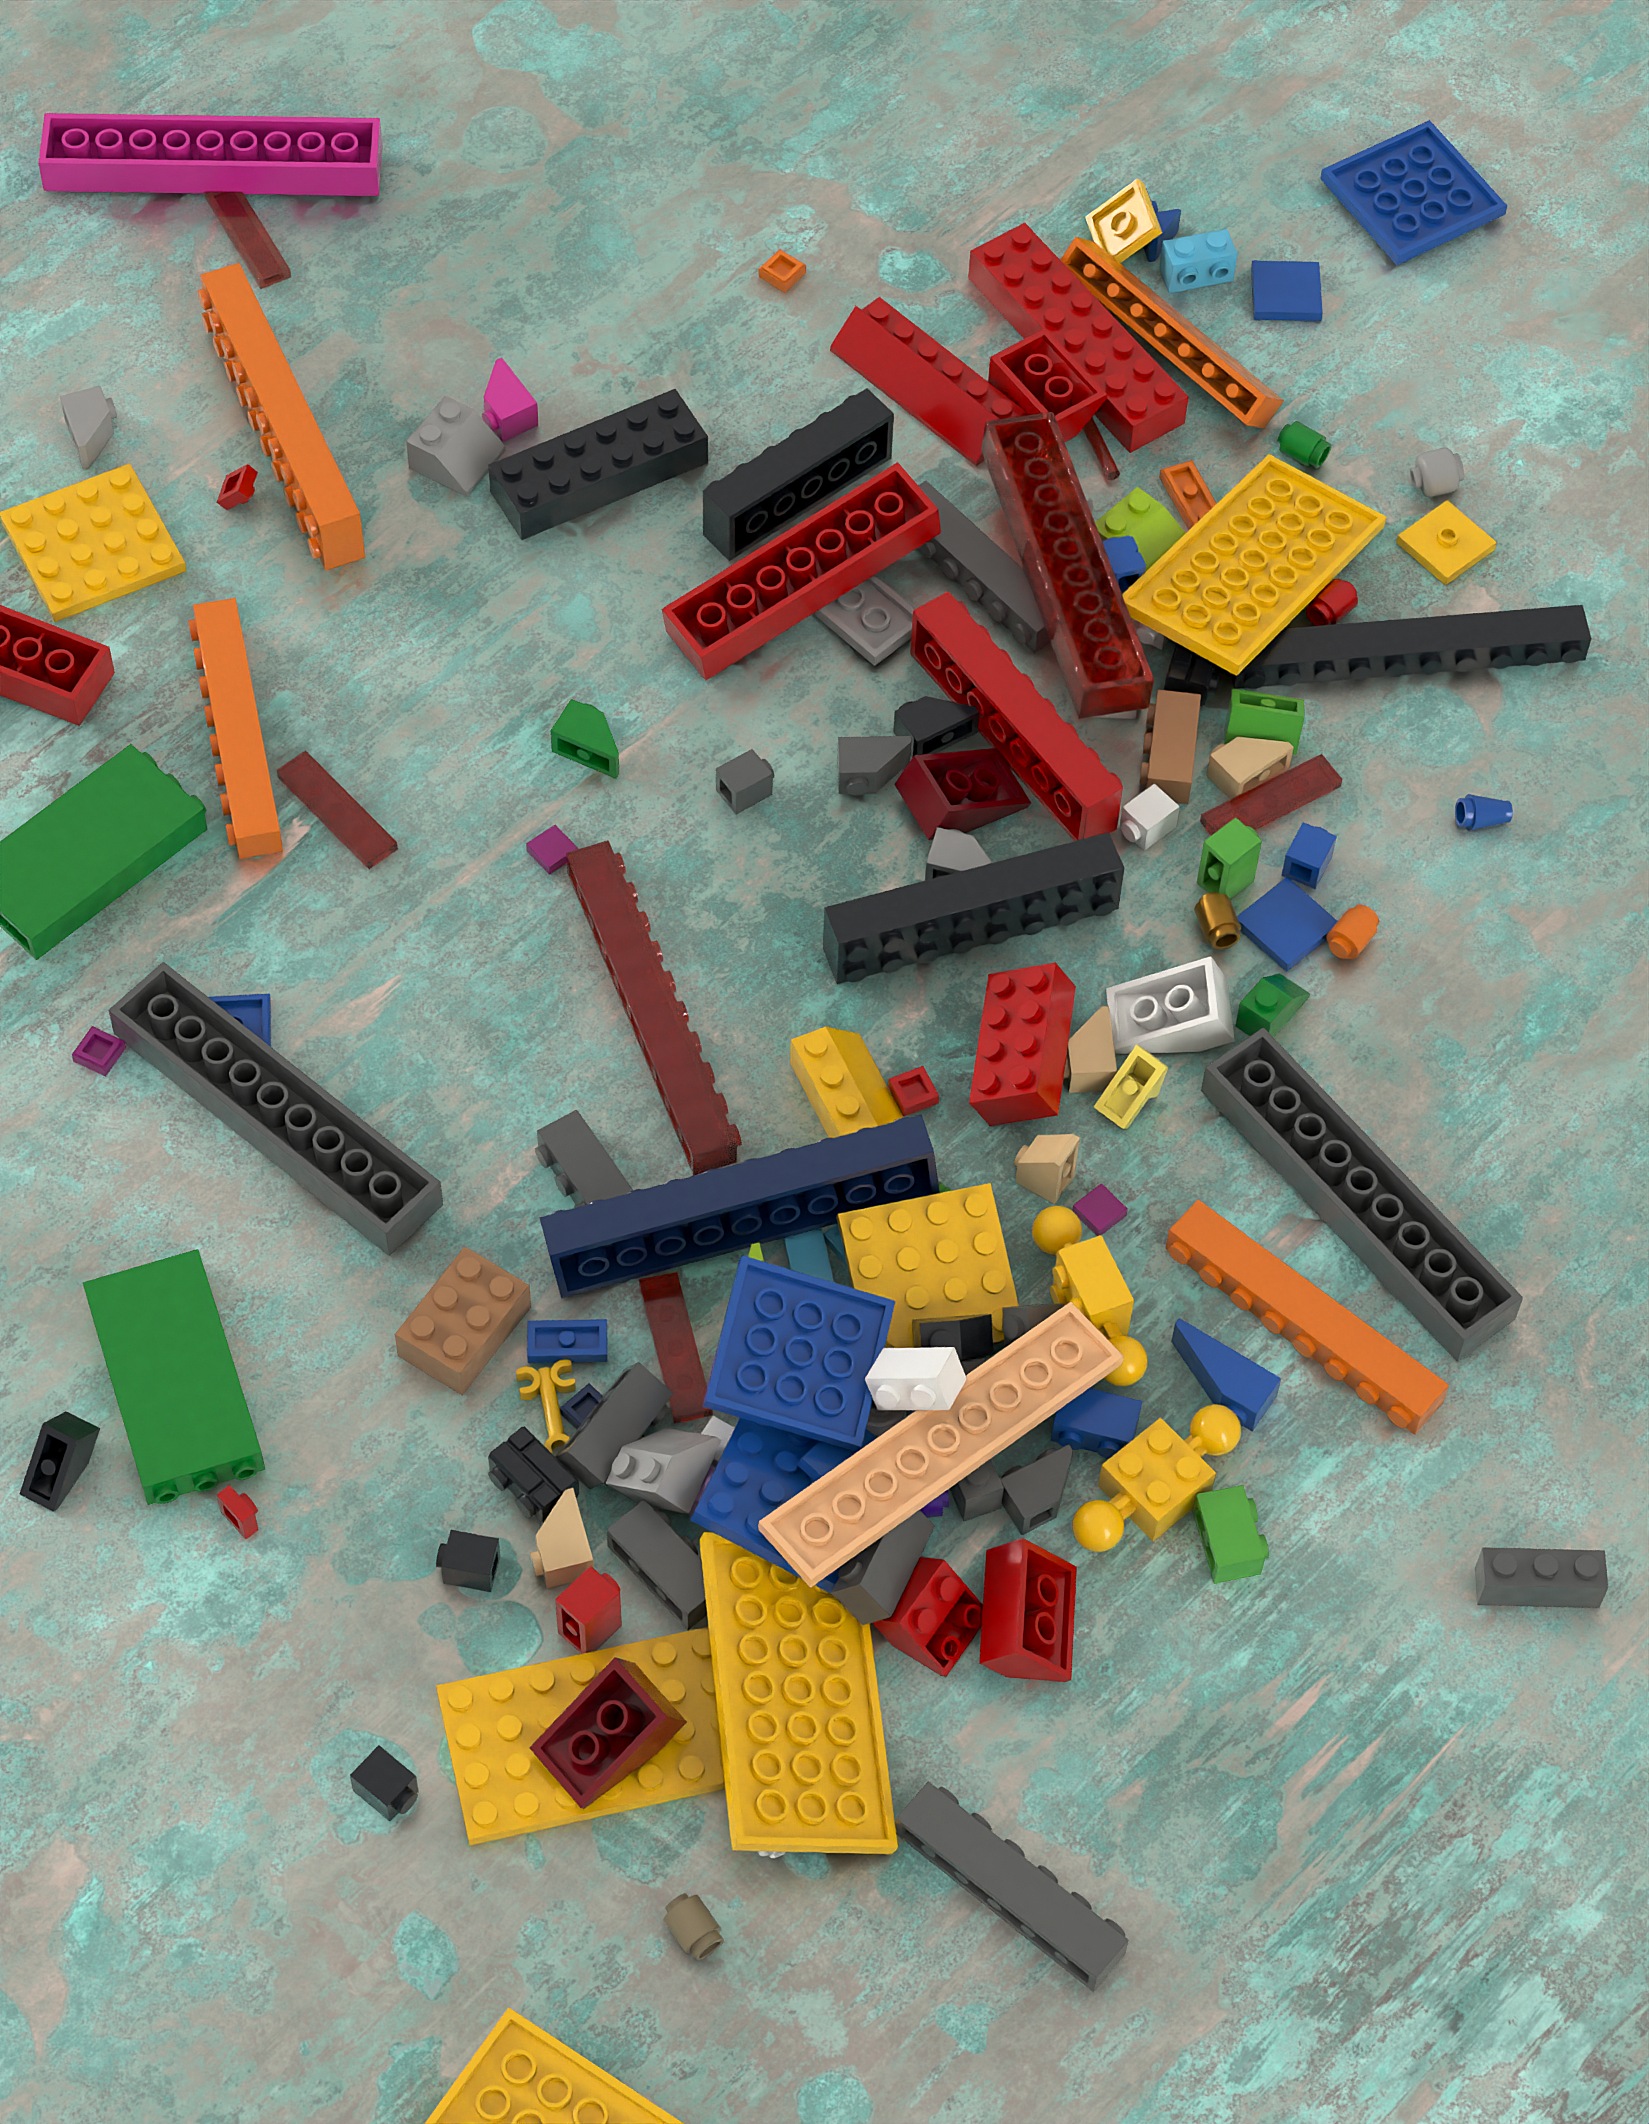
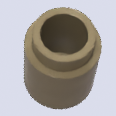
(693, 1926)

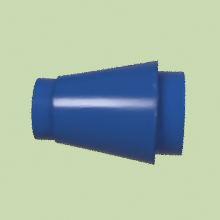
(1480, 812)

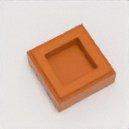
(782, 270)

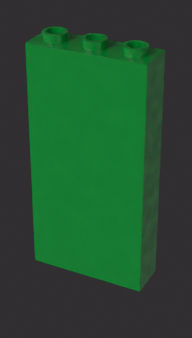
(92, 848)
(174, 1377)

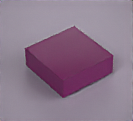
(550, 849)
(98, 1051)
(1100, 1210)

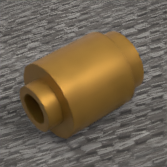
(1218, 920)

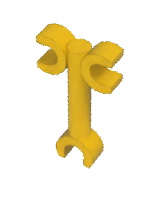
(547, 1382)

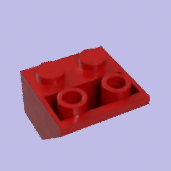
(933, 1616)

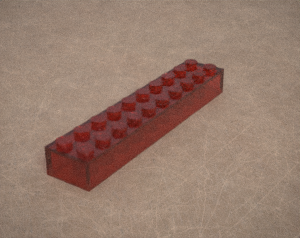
(1067, 566)

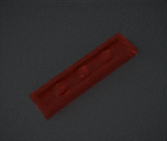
(249, 237)
(1276, 796)
(337, 809)
(675, 1346)

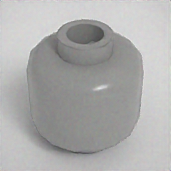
(1437, 472)

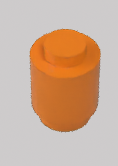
(1353, 932)

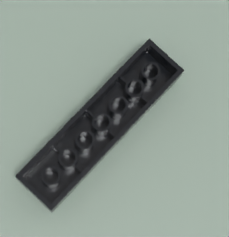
(972, 908)

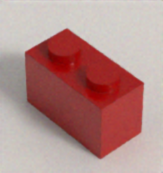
(589, 1610)

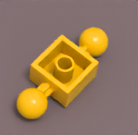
(1094, 1285)
(1156, 1478)

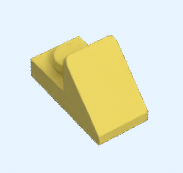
(1131, 1087)

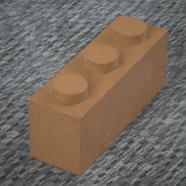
(1171, 743)

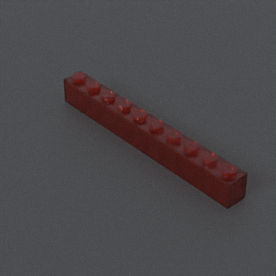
(652, 1008)

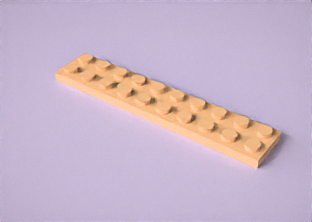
(939, 1447)

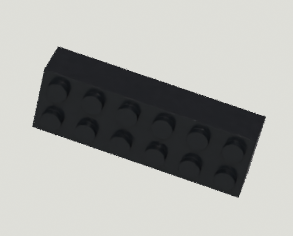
(598, 464)
(797, 474)

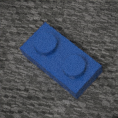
(567, 1339)

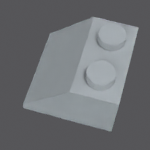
(453, 447)
(664, 1468)

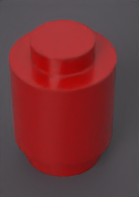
(1332, 603)

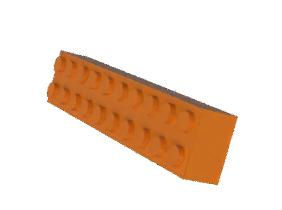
(282, 417)

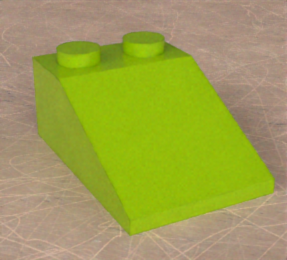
(1145, 521)

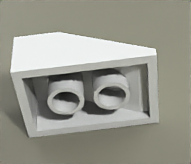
(1172, 1010)

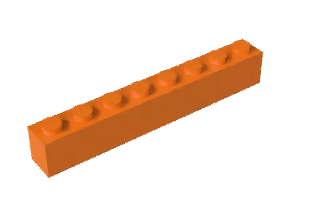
(1172, 334)
(237, 729)
(1306, 1317)

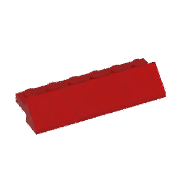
(922, 377)

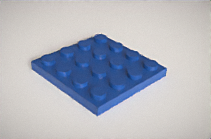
(1413, 192)
(798, 1353)
(752, 1481)

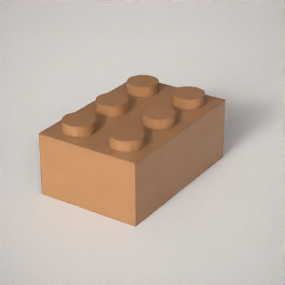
(463, 1320)

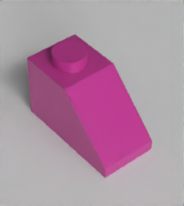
(508, 403)

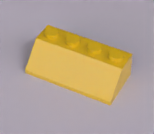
(842, 1081)

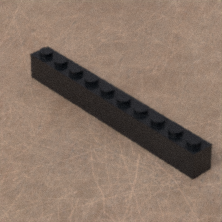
(1420, 646)

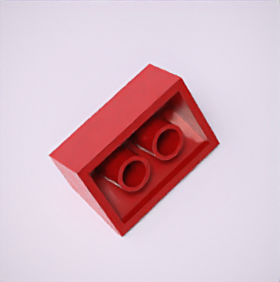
(1047, 379)
(1028, 1613)

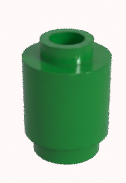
(1304, 444)

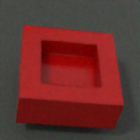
(237, 487)
(913, 1091)
(238, 1511)

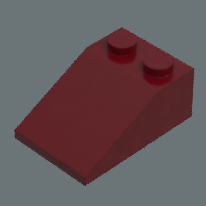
(960, 790)
(607, 1732)

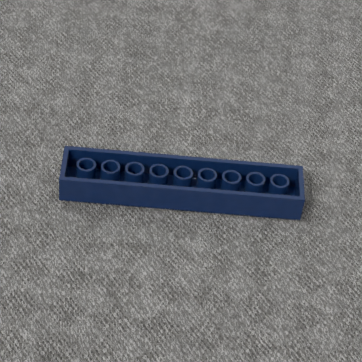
(738, 1205)

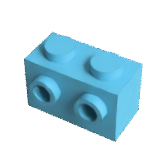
(1198, 261)

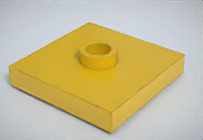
(1124, 222)
(1446, 542)

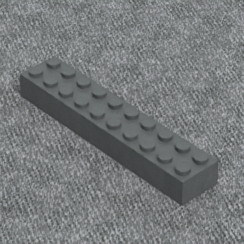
(276, 1108)
(1361, 1194)

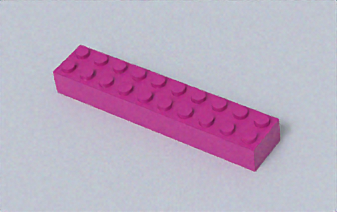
(211, 154)

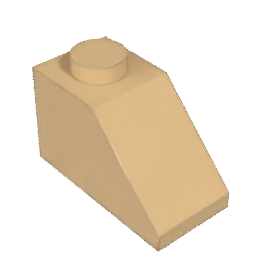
(1247, 763)
(1091, 1055)
(1048, 1165)
(562, 1544)

